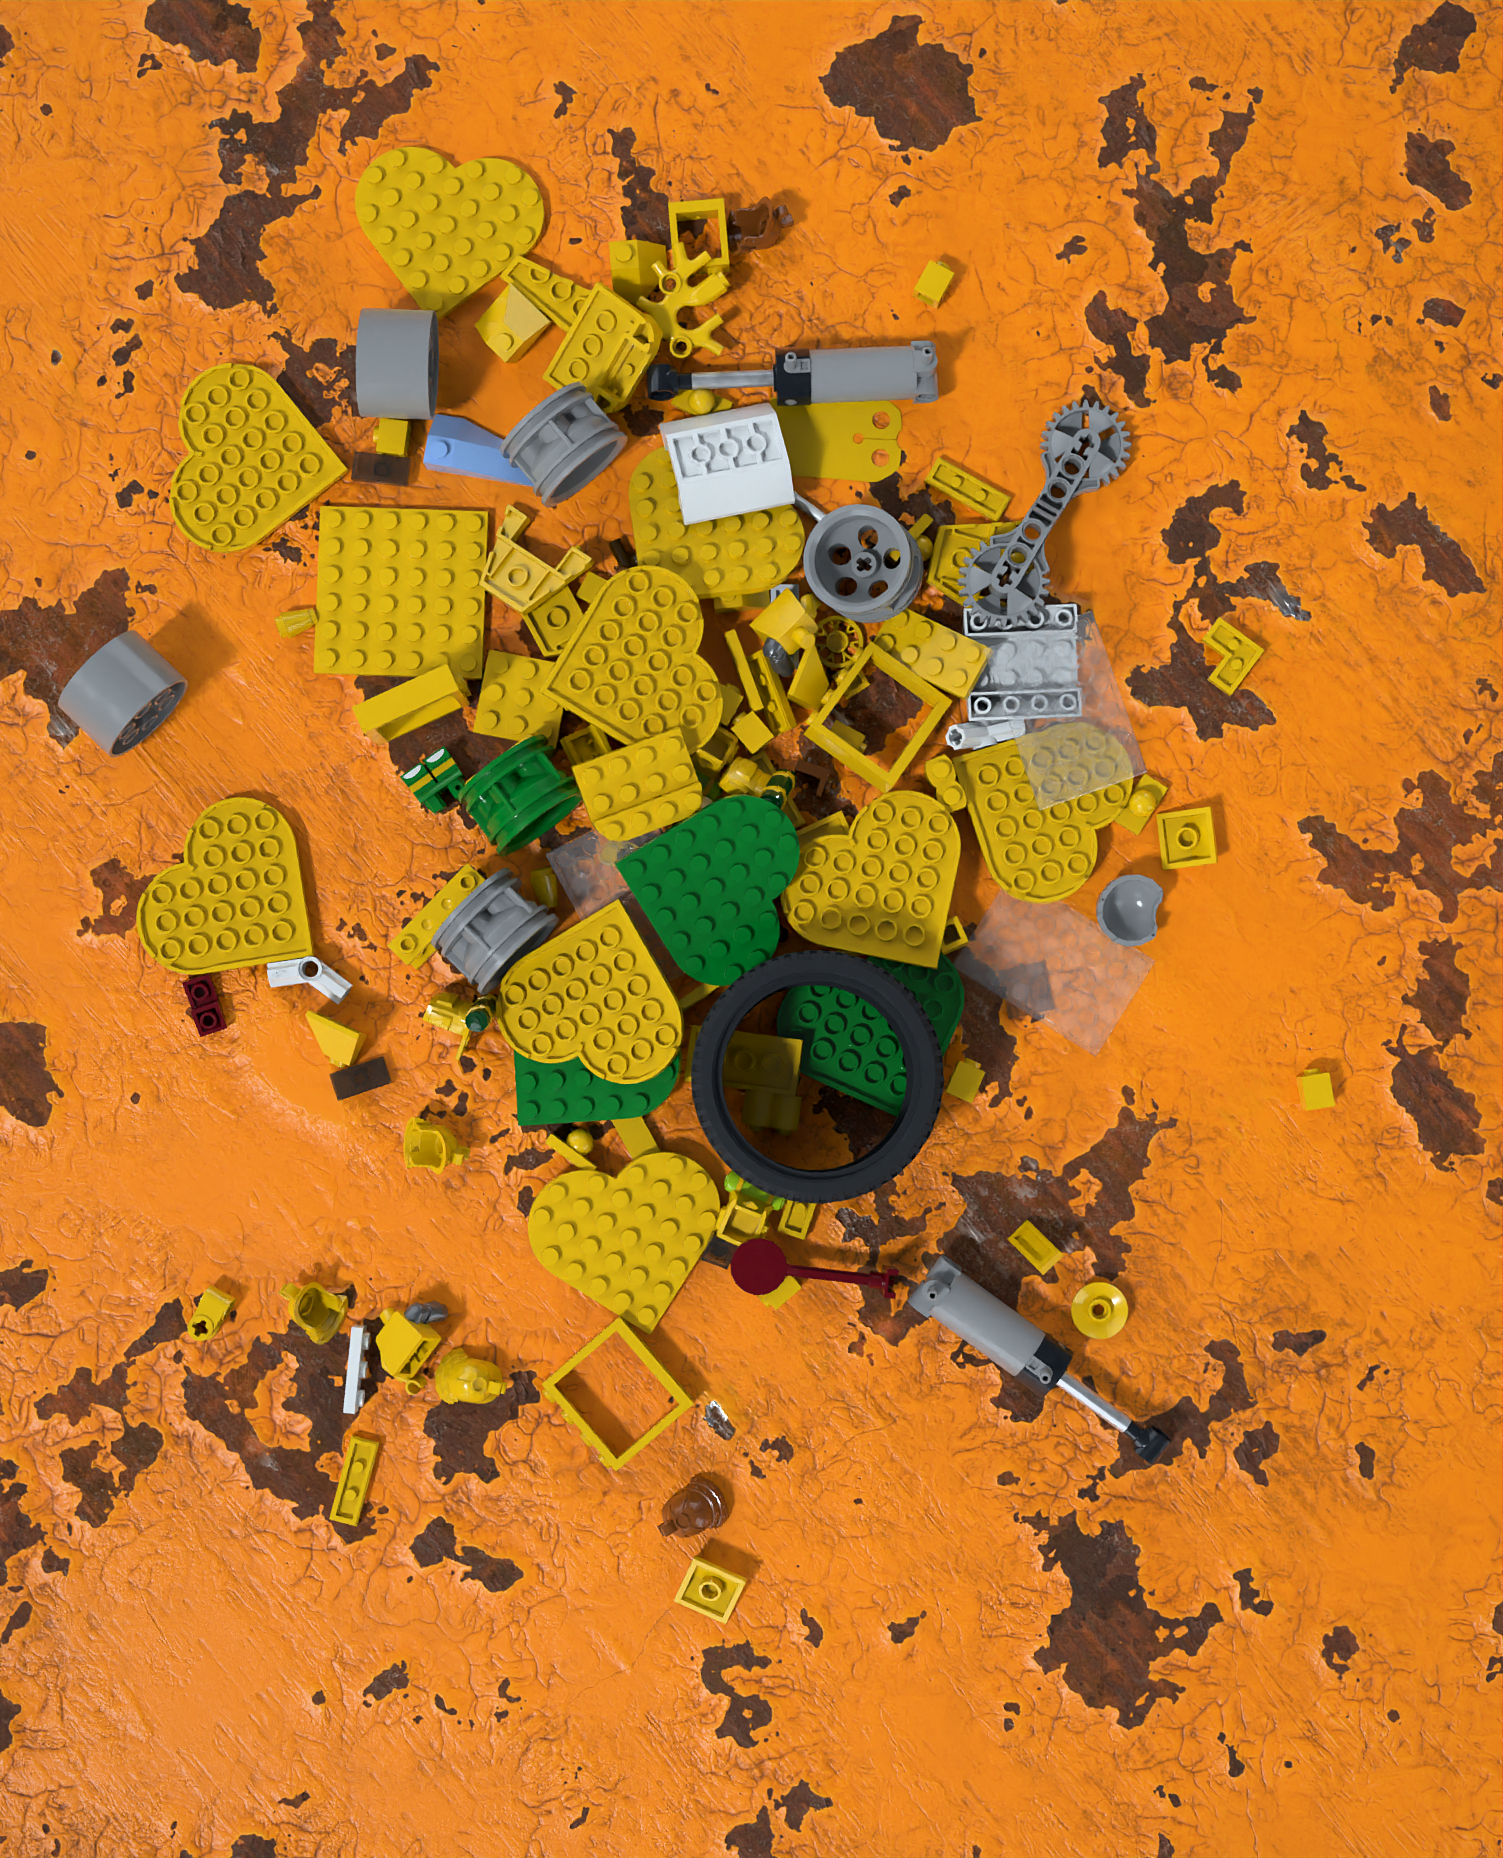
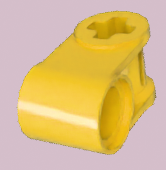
(213, 1309)

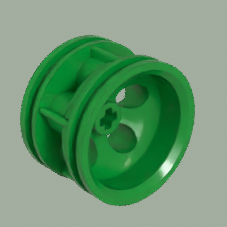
(520, 795)

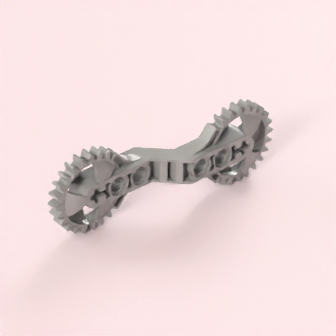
(1044, 514)

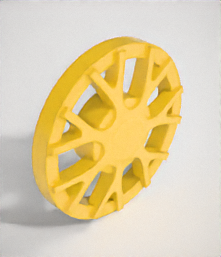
(837, 640)

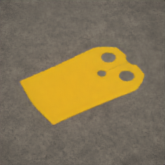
(822, 441)

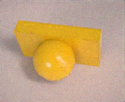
(700, 402)
(923, 541)
(1141, 804)
(577, 1146)
(1035, 1247)

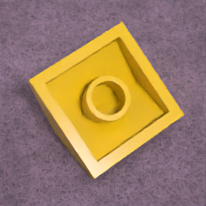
(1187, 838)
(710, 1589)

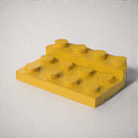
(606, 349)
(639, 786)

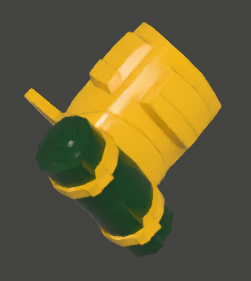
(746, 778)
(461, 1016)

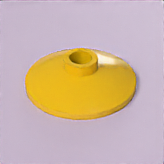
(1113, 1315)

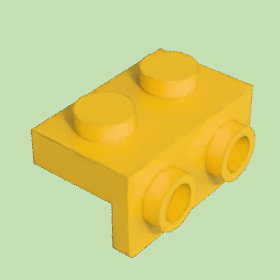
(585, 744)

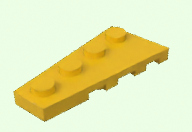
(553, 295)

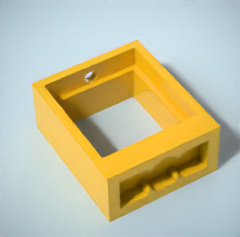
(701, 210)

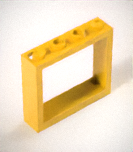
(412, 704)
(850, 756)
(588, 1434)

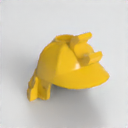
(431, 1146)
(315, 1310)
(468, 1379)

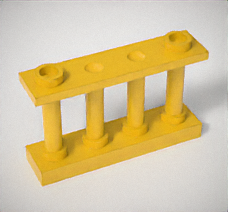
(414, 941)

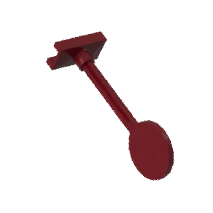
(761, 1267)

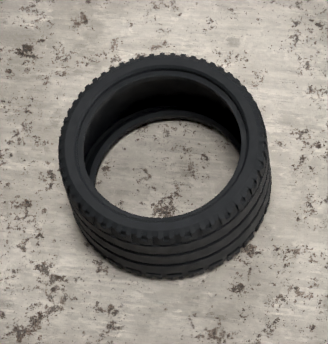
(919, 1049)

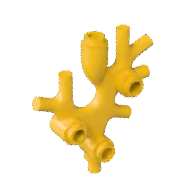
(684, 295)

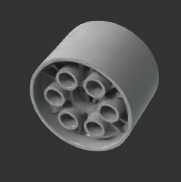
(397, 363)
(122, 693)

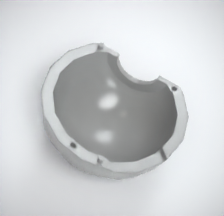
(1129, 909)

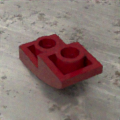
(205, 1004)

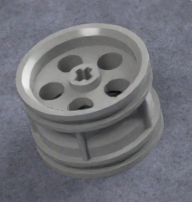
(563, 444)
(845, 529)
(493, 930)

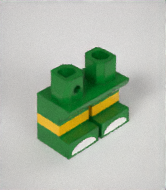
(426, 788)

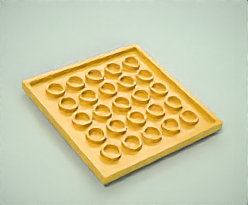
(400, 591)

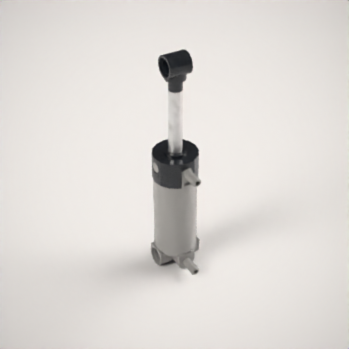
(821, 376)
(1019, 1347)

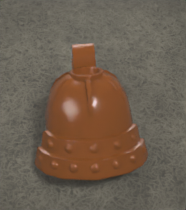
(756, 227)
(694, 1510)

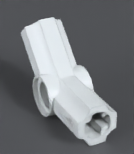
(978, 734)
(293, 972)

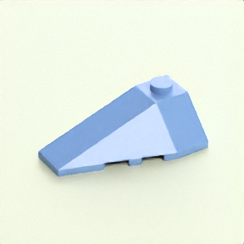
(469, 451)

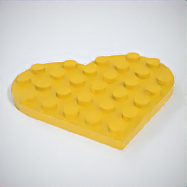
(447, 226)
(248, 459)
(713, 556)
(637, 663)
(1026, 849)
(882, 884)
(233, 896)
(593, 999)
(628, 1234)

